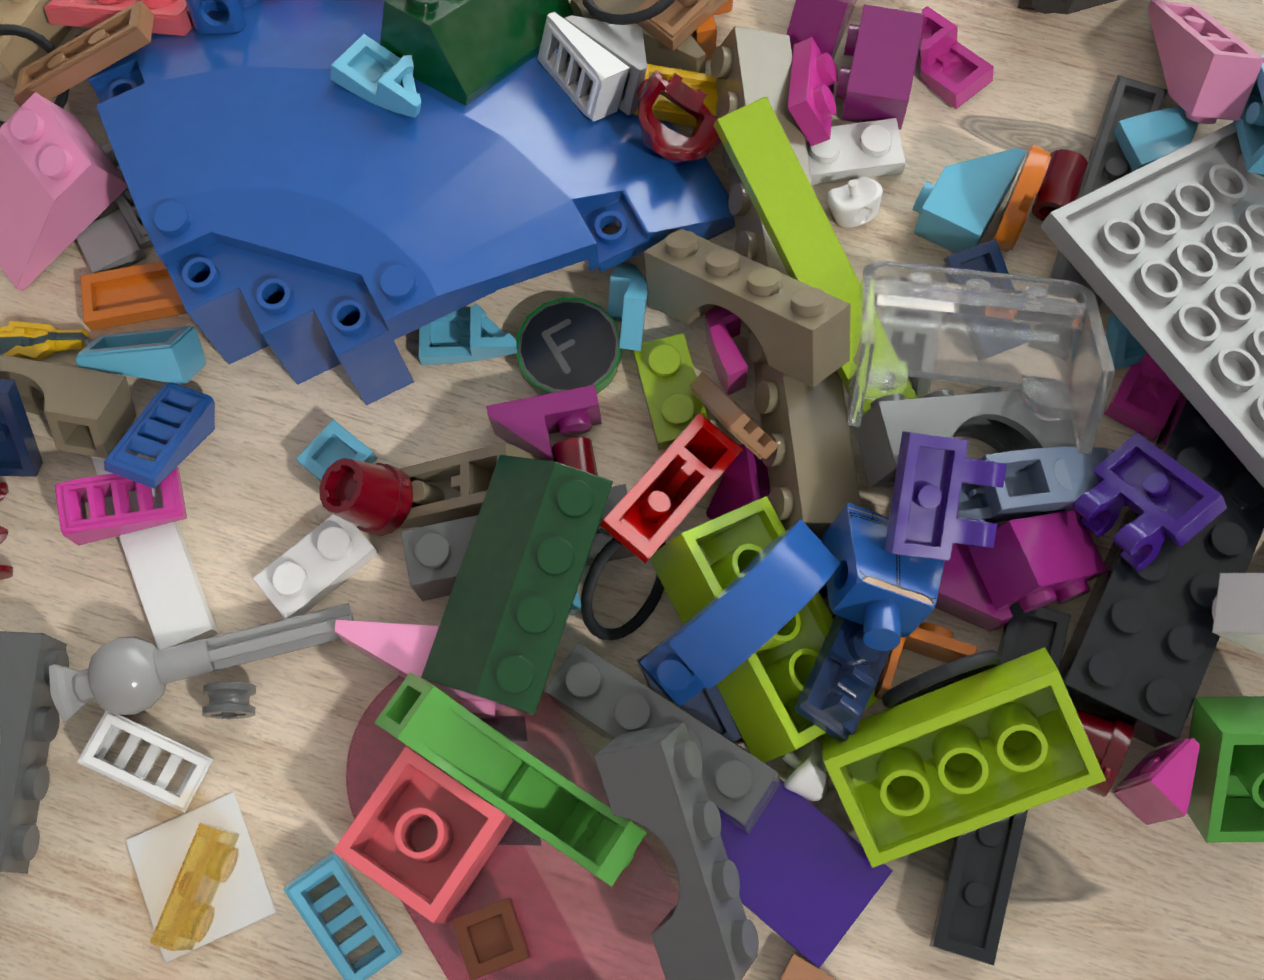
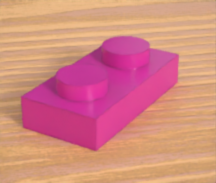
(812, 91)

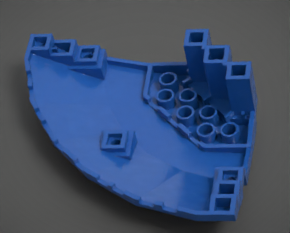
(348, 225)

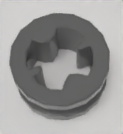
(229, 700)

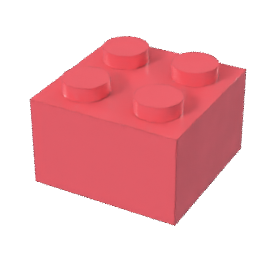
(423, 836)

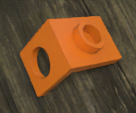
(926, 640)

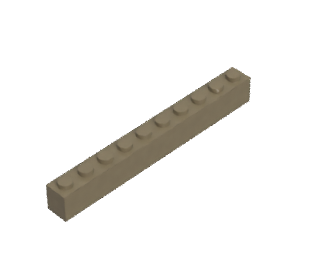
(814, 465)

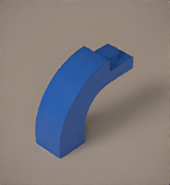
(742, 615)

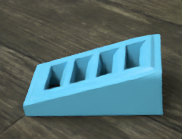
(153, 354)
(324, 931)

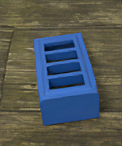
(175, 419)

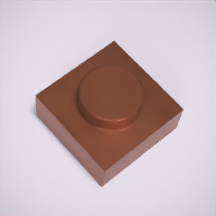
(491, 938)

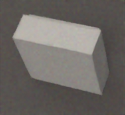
(110, 244)

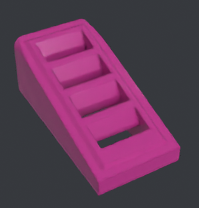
(75, 493)

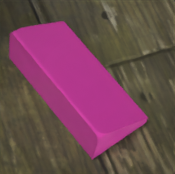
(1161, 783)

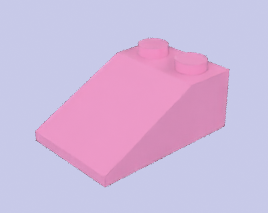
(49, 187)

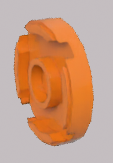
(1022, 197)

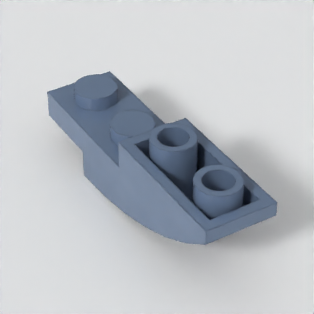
(1034, 483)

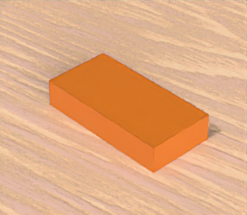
(129, 296)

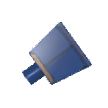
(875, 587)

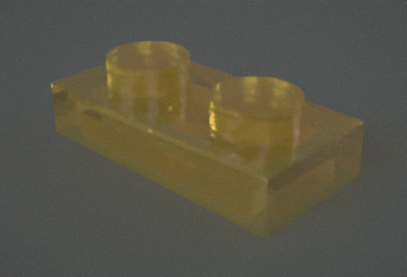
(188, 907)

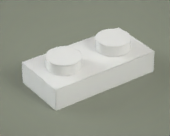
(857, 151)
(315, 566)

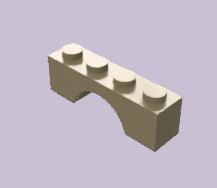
(796, 324)
(82, 406)

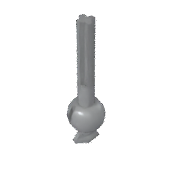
(133, 674)

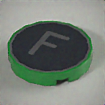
(568, 346)

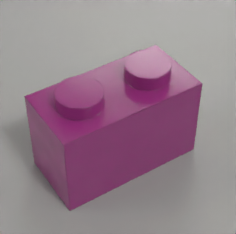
(882, 64)
(1039, 561)

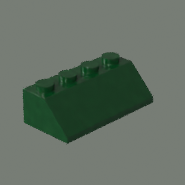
(466, 43)
(518, 581)

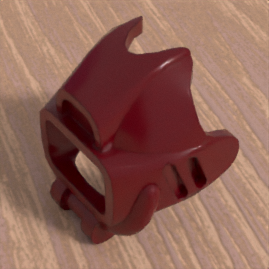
(666, 141)

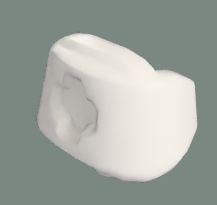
(855, 202)
(806, 771)

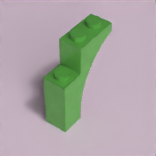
(510, 778)

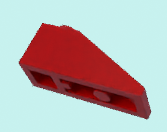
(671, 488)

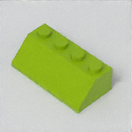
(769, 682)
(961, 758)

